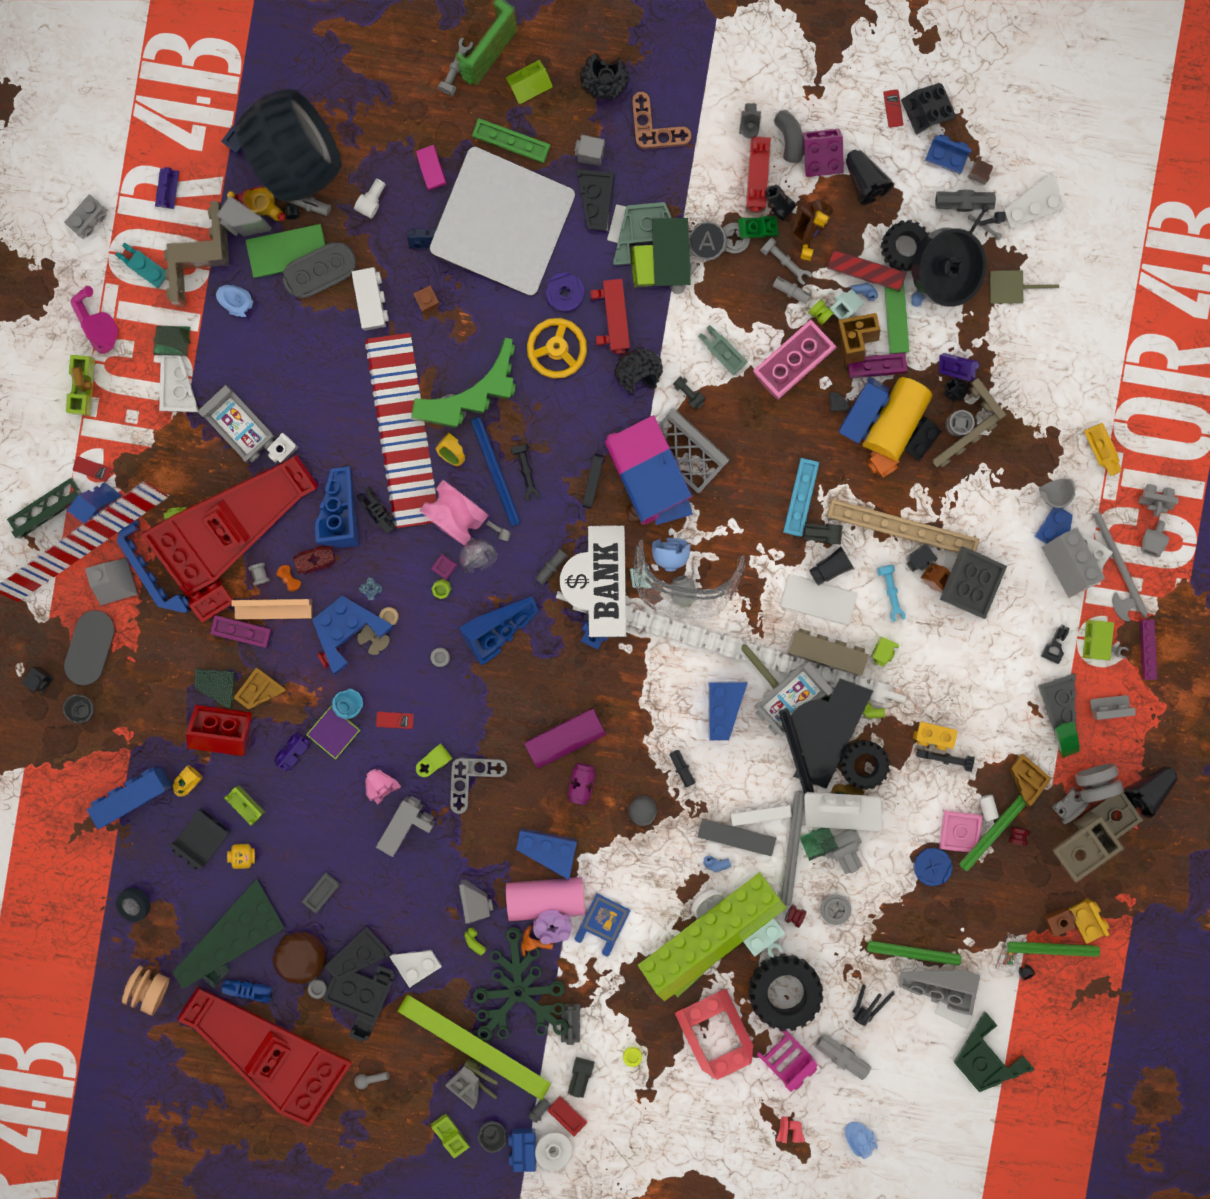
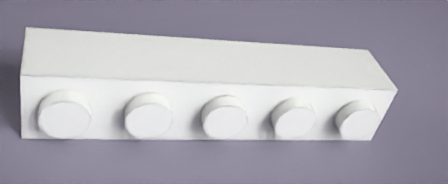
(760, 814)

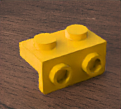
(934, 734)

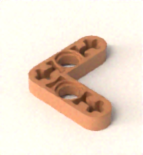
(648, 131)

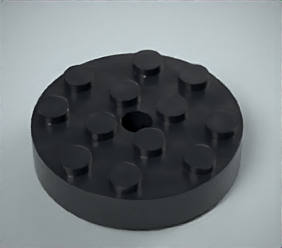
(949, 266)

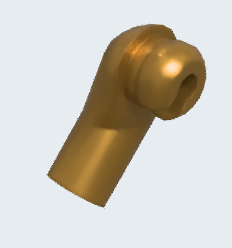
(79, 380)

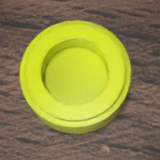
(632, 1056)

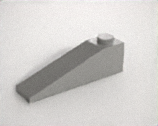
(953, 988)

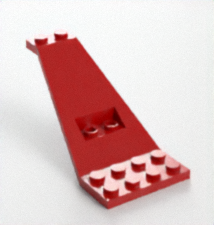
(197, 546)
(296, 1077)

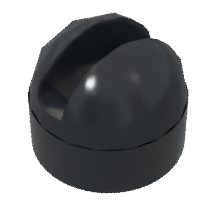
(291, 212)
(1026, 973)

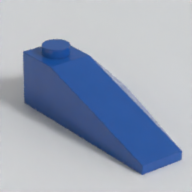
(491, 631)

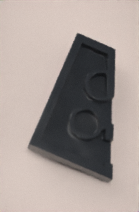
(597, 197)

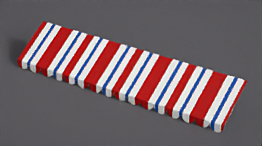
(403, 438)
(81, 541)

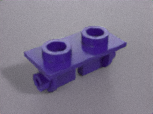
(167, 188)
(285, 757)

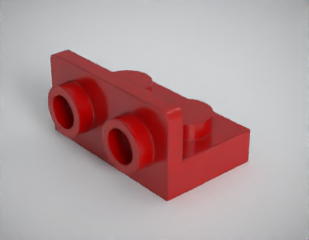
(210, 600)

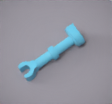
(892, 591)

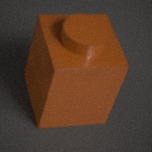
(426, 299)

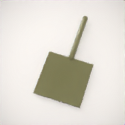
(1008, 287)

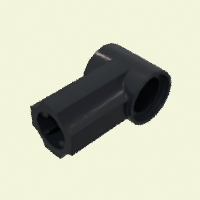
(780, 202)

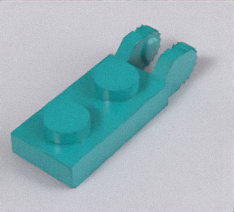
(143, 266)

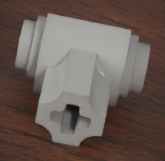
(846, 854)

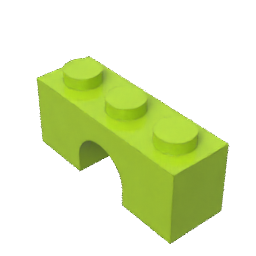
(77, 401)

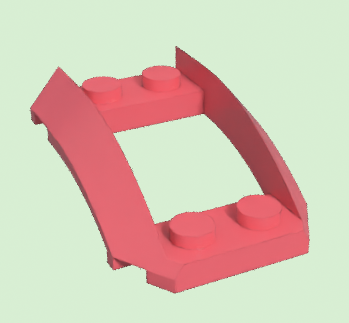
(704, 1010)

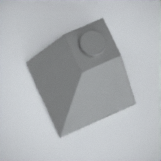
(112, 581)
(474, 902)

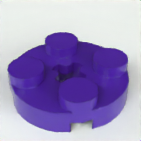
(570, 282)

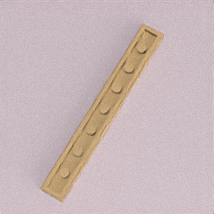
(900, 527)

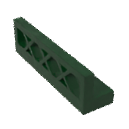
(34, 522)

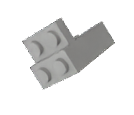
(406, 815)

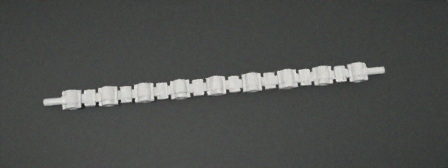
(732, 648)

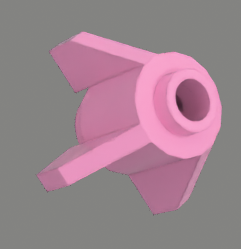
(379, 785)

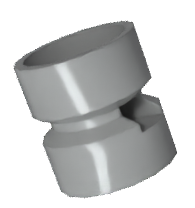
(959, 423)

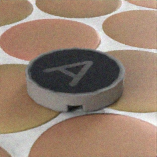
(708, 240)

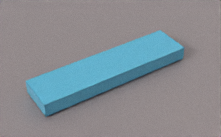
(801, 497)

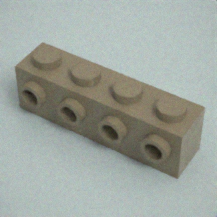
(827, 652)

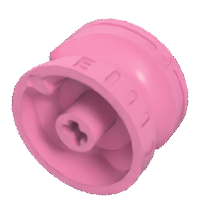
(454, 513)

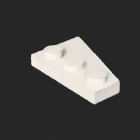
(175, 386)

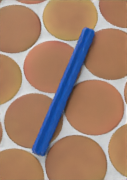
(495, 471)

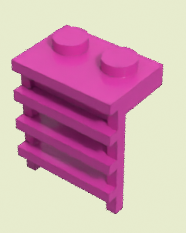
(798, 1069)

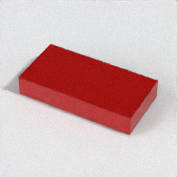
(567, 1115)

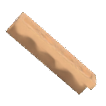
(273, 609)

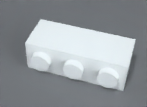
(370, 298)

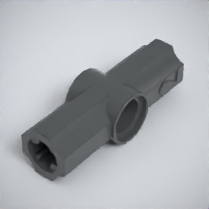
(964, 200)

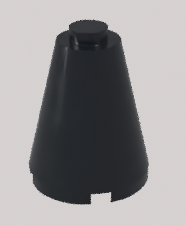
(867, 177)
(1151, 791)

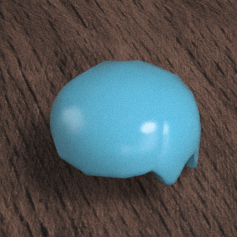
(347, 704)

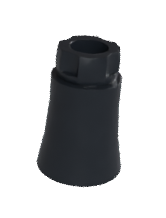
(831, 567)

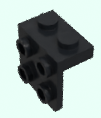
(928, 107)

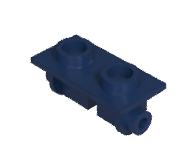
(418, 239)

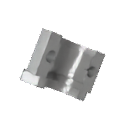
(1070, 806)

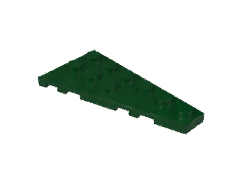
(237, 931)

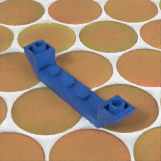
(178, 602)

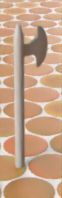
(1121, 606)

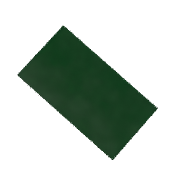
(671, 251)

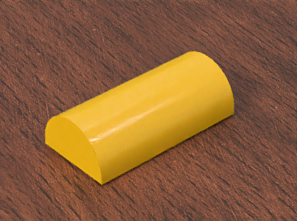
(898, 418)

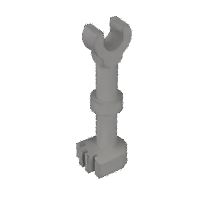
(446, 86)
(785, 260)

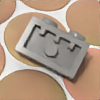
(86, 216)
(1111, 707)

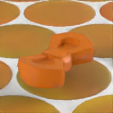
(292, 583)

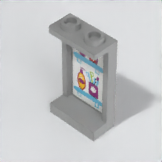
(237, 424)
(796, 689)

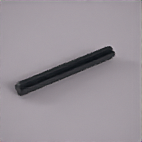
(796, 750)

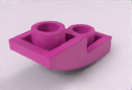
(431, 167)

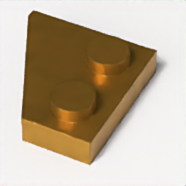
(258, 689)
(1029, 779)

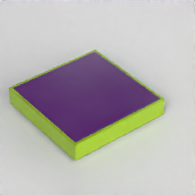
(333, 733)

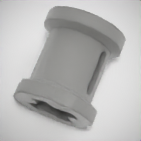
(259, 574)

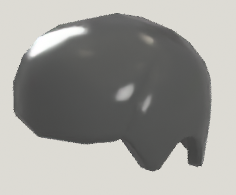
(78, 709)
(642, 810)
(492, 1136)

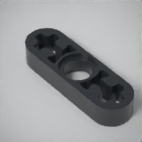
(593, 481)

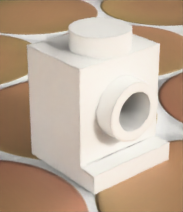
(289, 448)

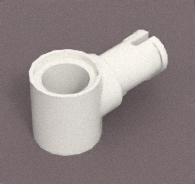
(368, 203)

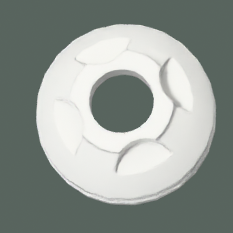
(705, 901)

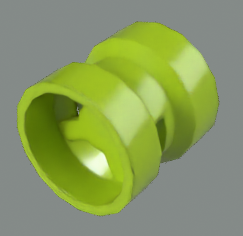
(821, 312)

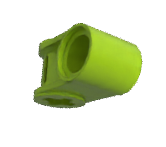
(435, 759)

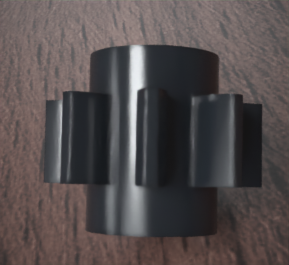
(955, 389)

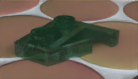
(216, 685)

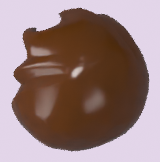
(299, 957)

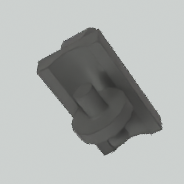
(750, 121)

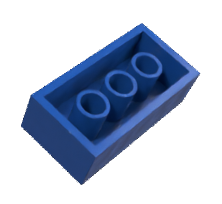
(134, 794)

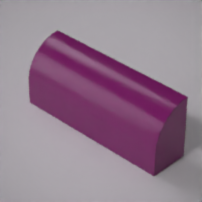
(565, 738)

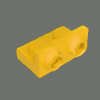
(1089, 921)

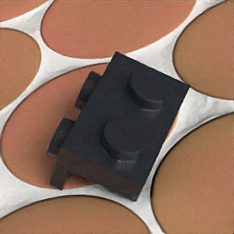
(922, 438)

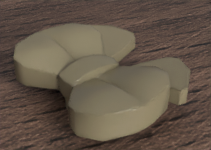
(378, 643)

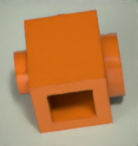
(881, 464)

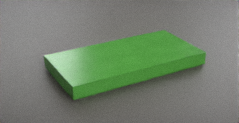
(274, 252)

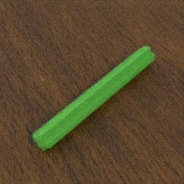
(992, 834)
(1053, 949)
(914, 953)

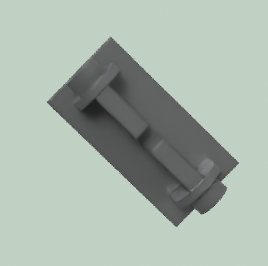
(572, 1016)

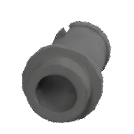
(538, 1111)

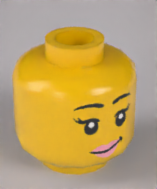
(241, 856)

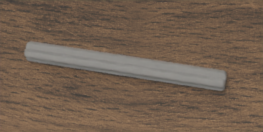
(792, 848)

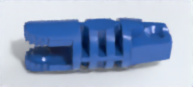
(247, 990)

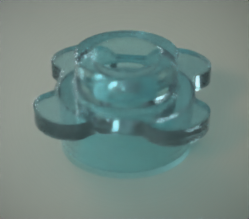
(365, 588)

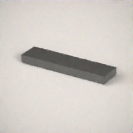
(737, 837)

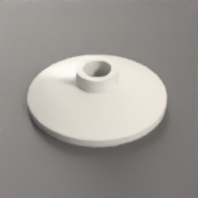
(559, 1157)

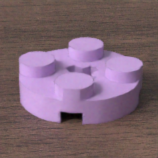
(561, 930)

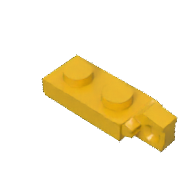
(1103, 448)

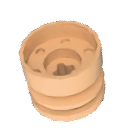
(145, 990)

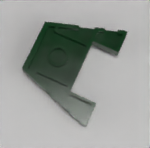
(981, 1064)

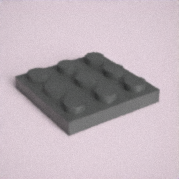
(973, 582)

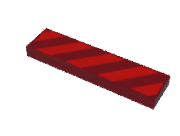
(866, 270)

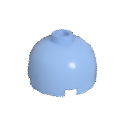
(671, 553)

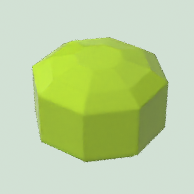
(441, 588)

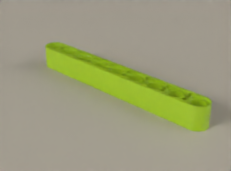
(474, 1047)

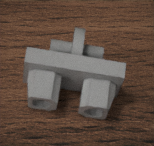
(1158, 502)

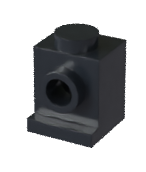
(920, 558)
(37, 680)

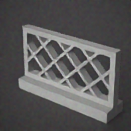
(701, 441)

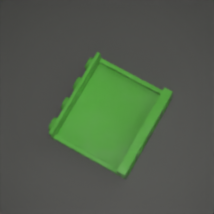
(490, 46)

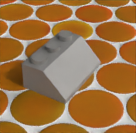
(240, 219)
(1073, 562)

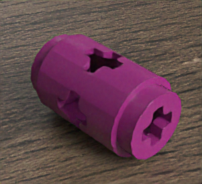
(585, 775)

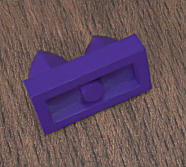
(958, 366)

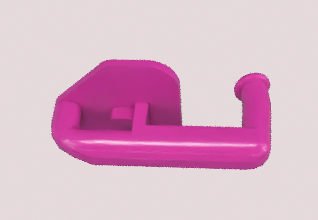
(98, 327)

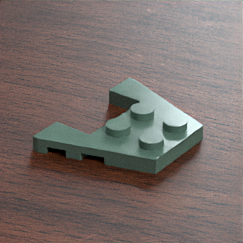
(637, 228)

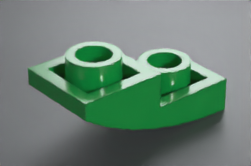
(758, 227)
(1068, 739)

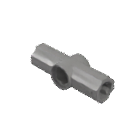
(843, 1056)

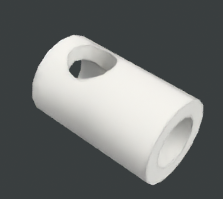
(988, 807)

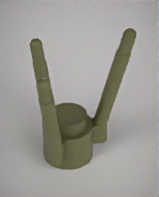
(475, 1068)

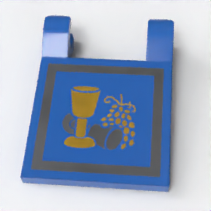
(603, 920)

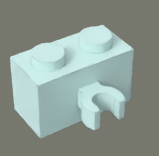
(765, 938)

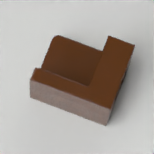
(980, 171)

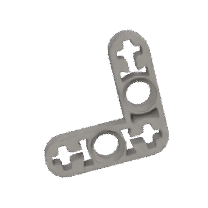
(470, 771)

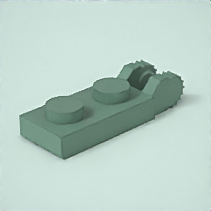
(724, 351)

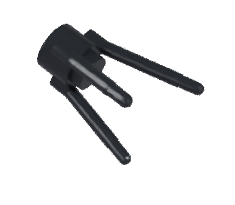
(864, 1015)

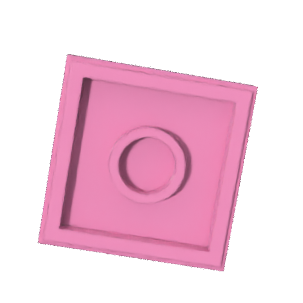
(960, 831)

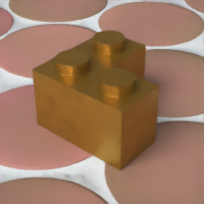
(854, 333)

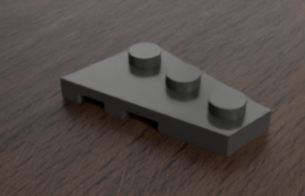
(1059, 700)

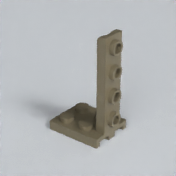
(989, 405)

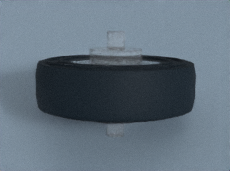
(133, 904)

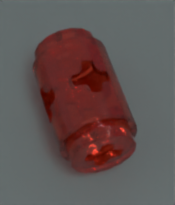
(303, 558)

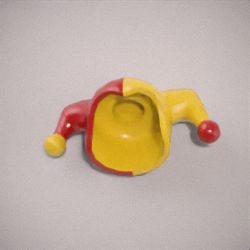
(260, 202)

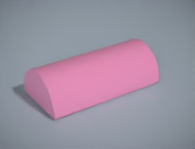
(794, 359)
(530, 898)

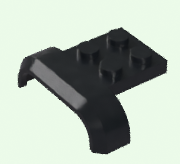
(362, 997)

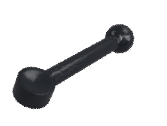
(985, 208)

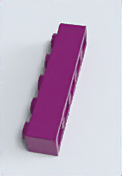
(1148, 649)

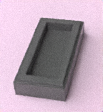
(321, 892)

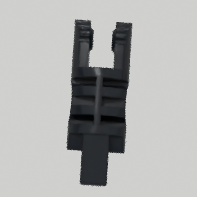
(377, 510)

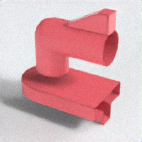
(786, 1125)

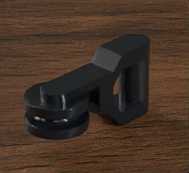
(1062, 634)

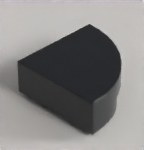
(838, 402)

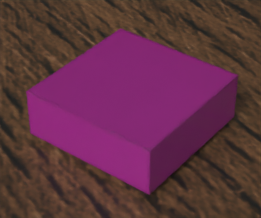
(444, 566)

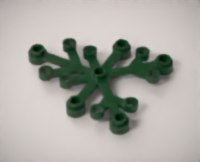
(543, 1012)

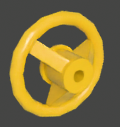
(556, 348)

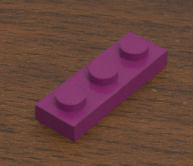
(879, 366)
(240, 631)

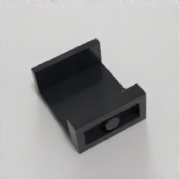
(200, 839)

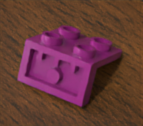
(823, 152)

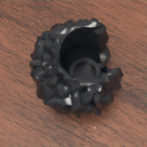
(603, 79)
(637, 366)

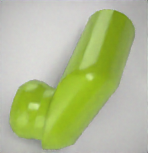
(870, 712)
(472, 943)

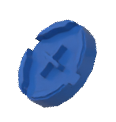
(932, 866)

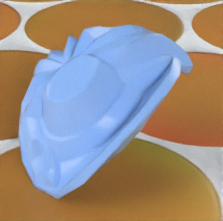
(234, 299)
(860, 1139)

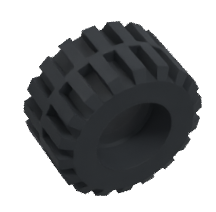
(889, 248)
(876, 776)

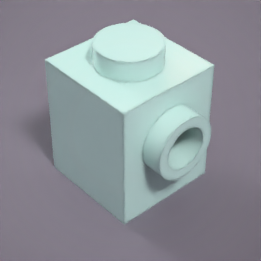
(846, 304)

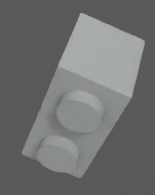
(589, 150)

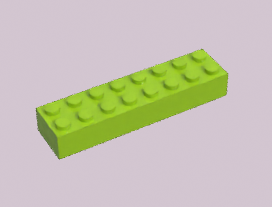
(711, 936)

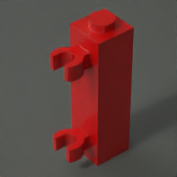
(758, 174)
(616, 316)

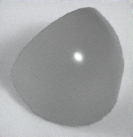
(1058, 492)

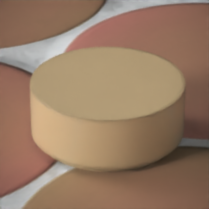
(390, 615)

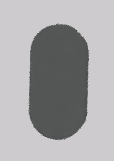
(319, 269)
(89, 647)

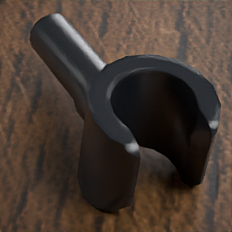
(999, 217)

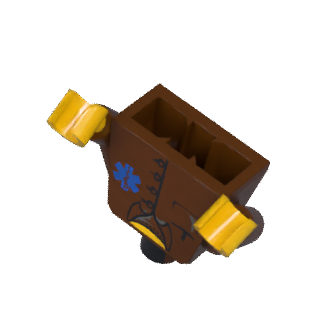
(809, 223)

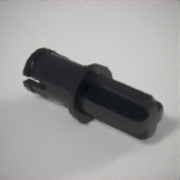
(682, 768)

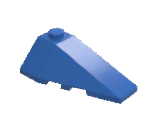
(337, 518)

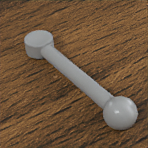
(998, 236)

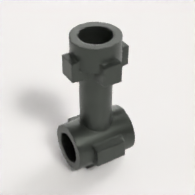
(696, 400)

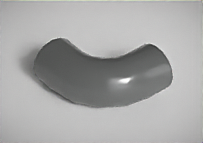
(792, 135)

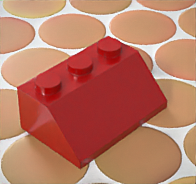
(219, 730)

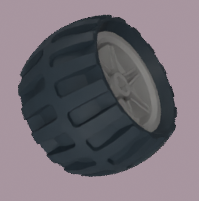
(288, 145)

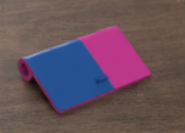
(647, 469)

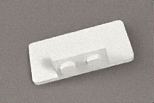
(843, 811)

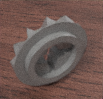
(740, 245)
(840, 917)

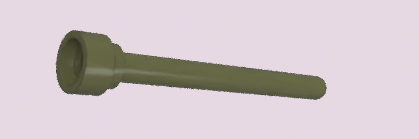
(759, 665)

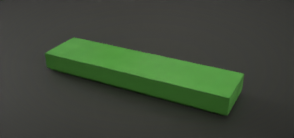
(511, 140)
(896, 321)

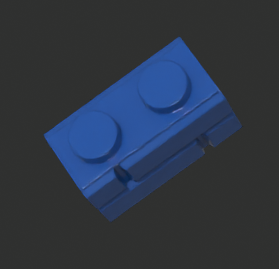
(523, 1149)

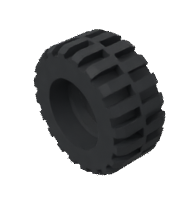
(793, 1016)

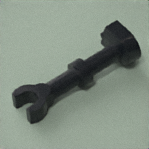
(526, 470)
(946, 758)

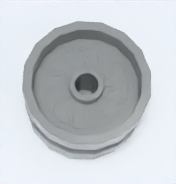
(1099, 782)

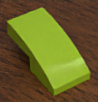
(450, 1135)

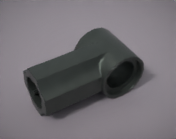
(826, 533)
(581, 1072)

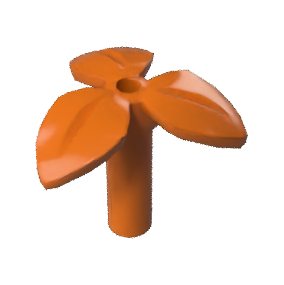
(530, 944)

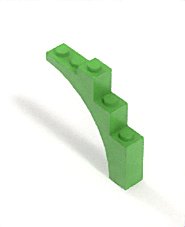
(495, 384)

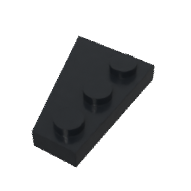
(356, 954)

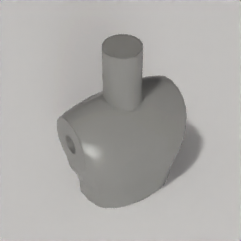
(1154, 541)

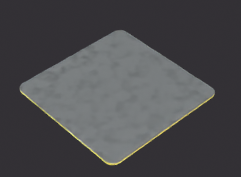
(502, 221)

